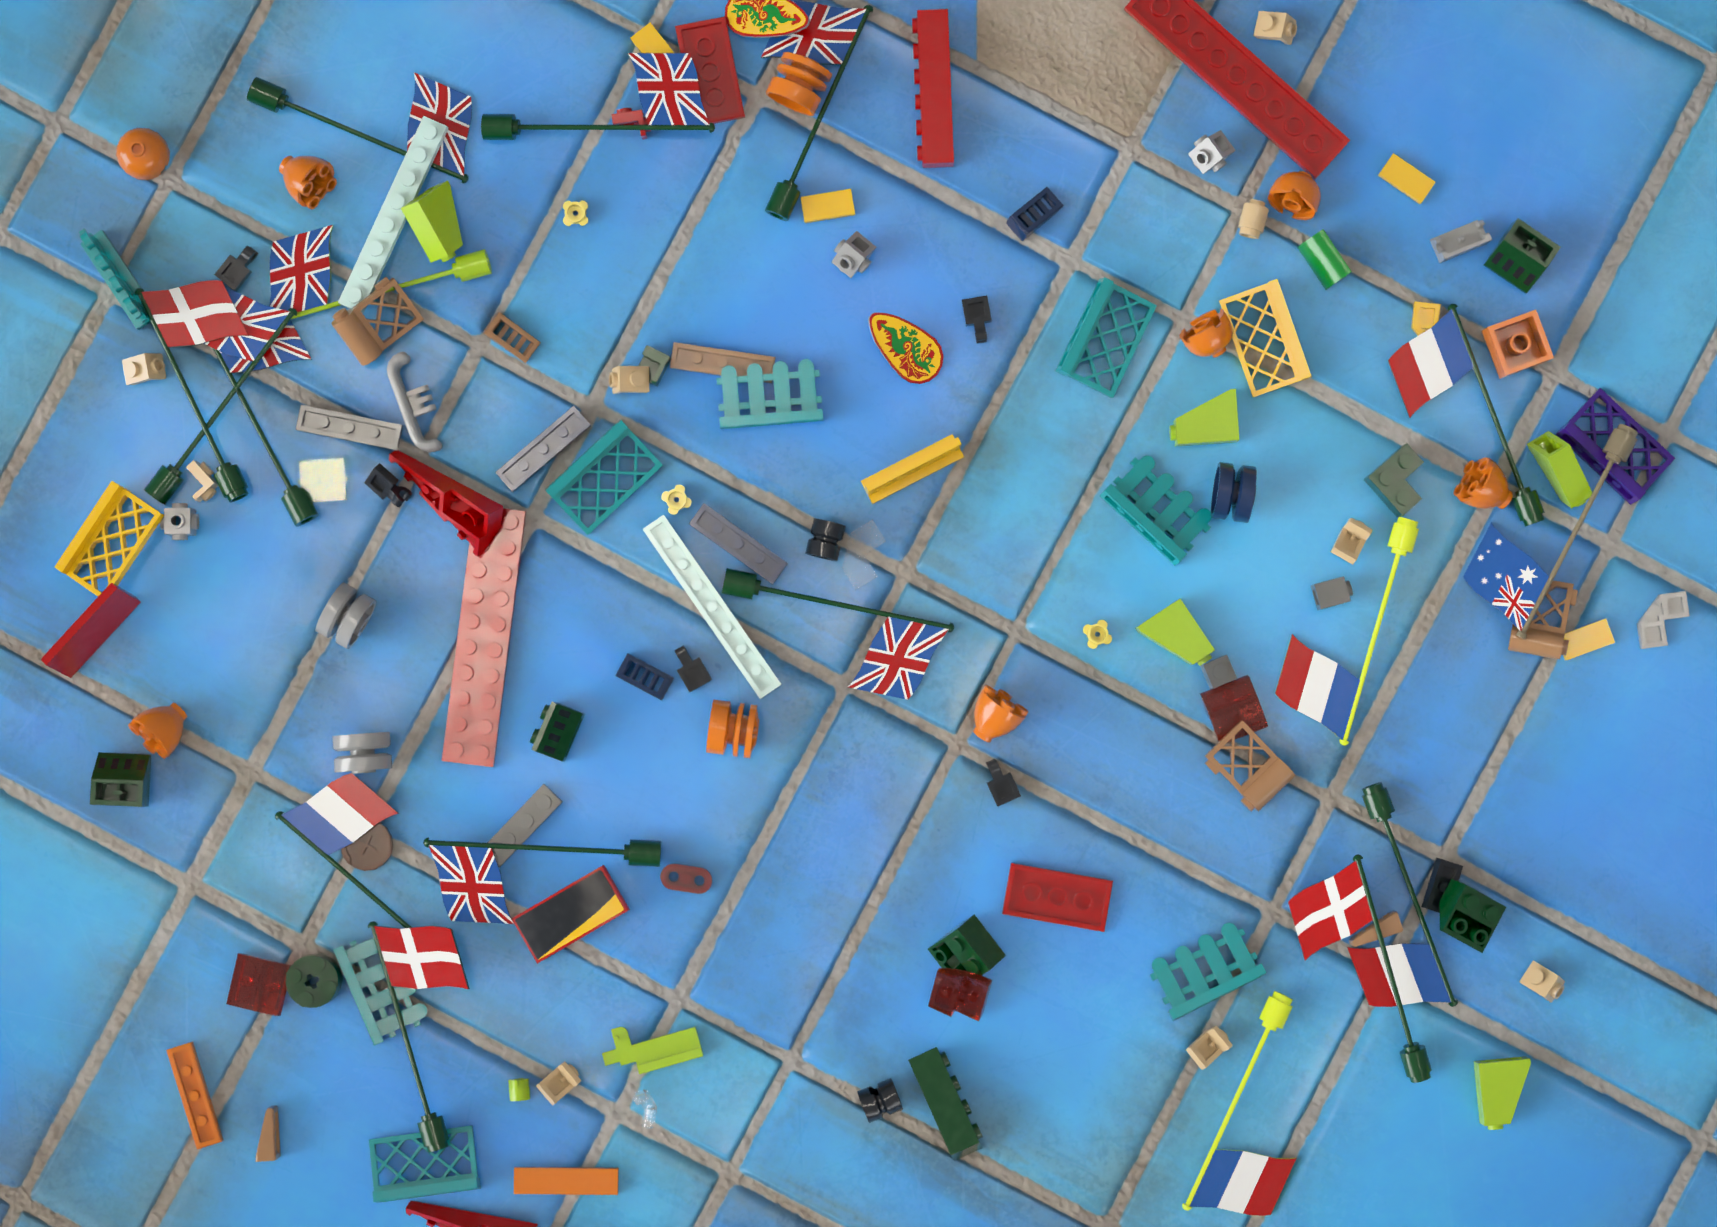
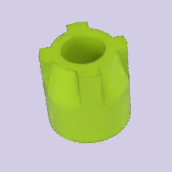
(519, 1089)

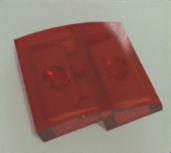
(1231, 704)
(258, 984)
(960, 992)

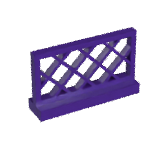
(1594, 456)

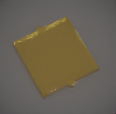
(324, 479)

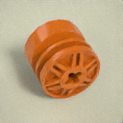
(800, 80)
(732, 729)

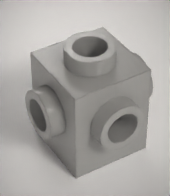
(1211, 152)
(853, 254)
(188, 524)

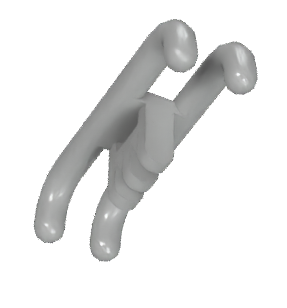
(411, 403)

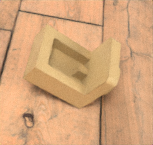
(1275, 26)
(144, 368)
(629, 379)
(203, 473)
(1351, 540)
(1543, 981)
(1209, 1046)
(559, 1082)

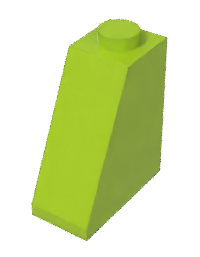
(435, 222)
(1209, 423)
(1561, 468)
(1178, 633)
(1499, 1089)

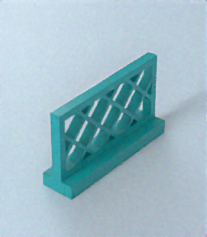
(1089, 322)
(587, 461)
(427, 1187)

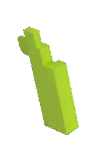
(655, 1052)

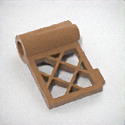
(358, 332)
(1546, 639)
(1264, 782)

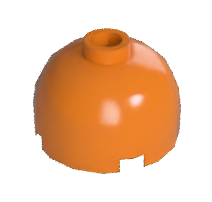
(142, 153)
(1295, 193)
(1209, 335)

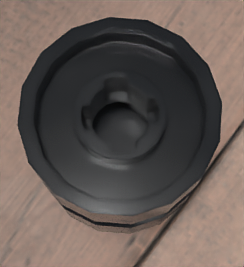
(825, 539)
(880, 1100)

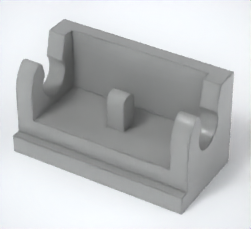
(1460, 240)

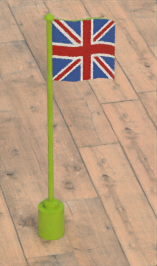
(303, 271)

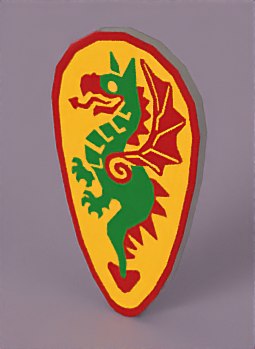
(765, 18)
(906, 347)

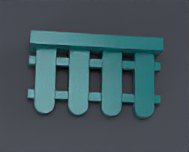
(115, 274)
(757, 403)
(1136, 513)
(1219, 969)
(377, 1000)

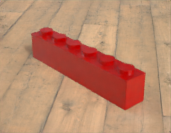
(934, 88)

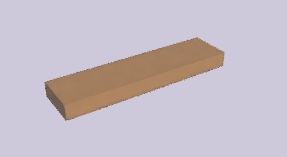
(713, 360)

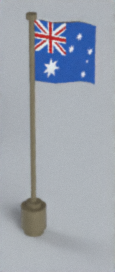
(1510, 576)

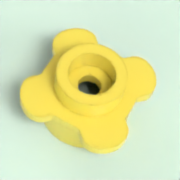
(570, 207)
(683, 502)
(1100, 627)

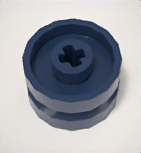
(1238, 492)

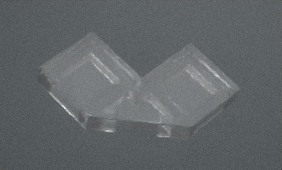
(860, 543)

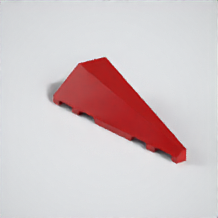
(469, 511)
(453, 1217)

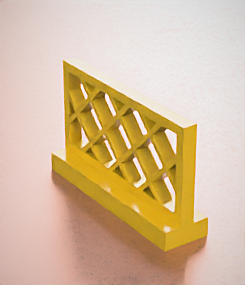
(1287, 332)
(913, 468)
(95, 526)

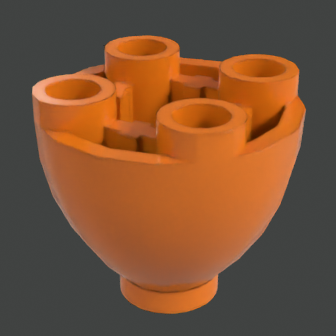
(307, 179)
(1483, 485)
(996, 714)
(160, 728)

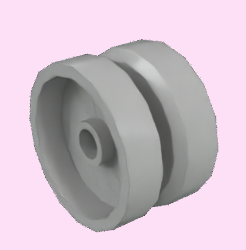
(345, 615)
(362, 752)

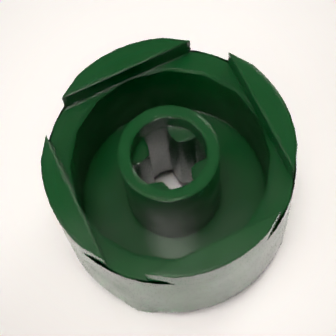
(311, 995)

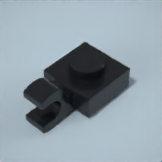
(235, 271)
(976, 313)
(384, 485)
(693, 672)
(1002, 786)

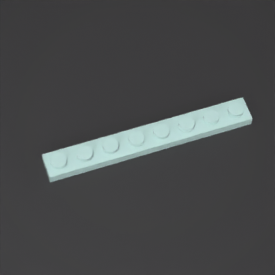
(391, 218)
(712, 606)

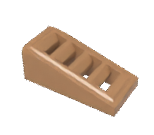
(499, 317)
(1389, 925)
(269, 1140)

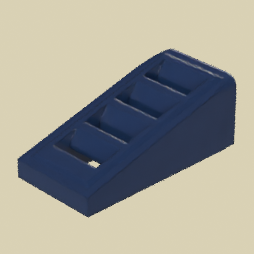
(1025, 229)
(639, 663)

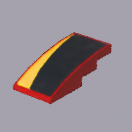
(570, 914)

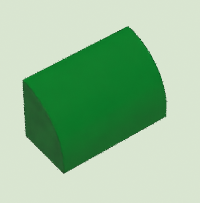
(1324, 259)

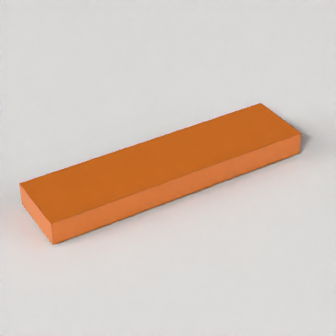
(194, 1095)
(566, 1180)

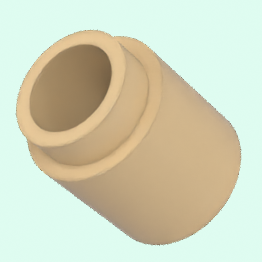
(1253, 219)

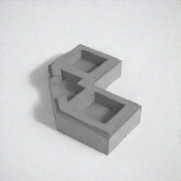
(1652, 625)

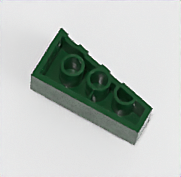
(945, 1104)

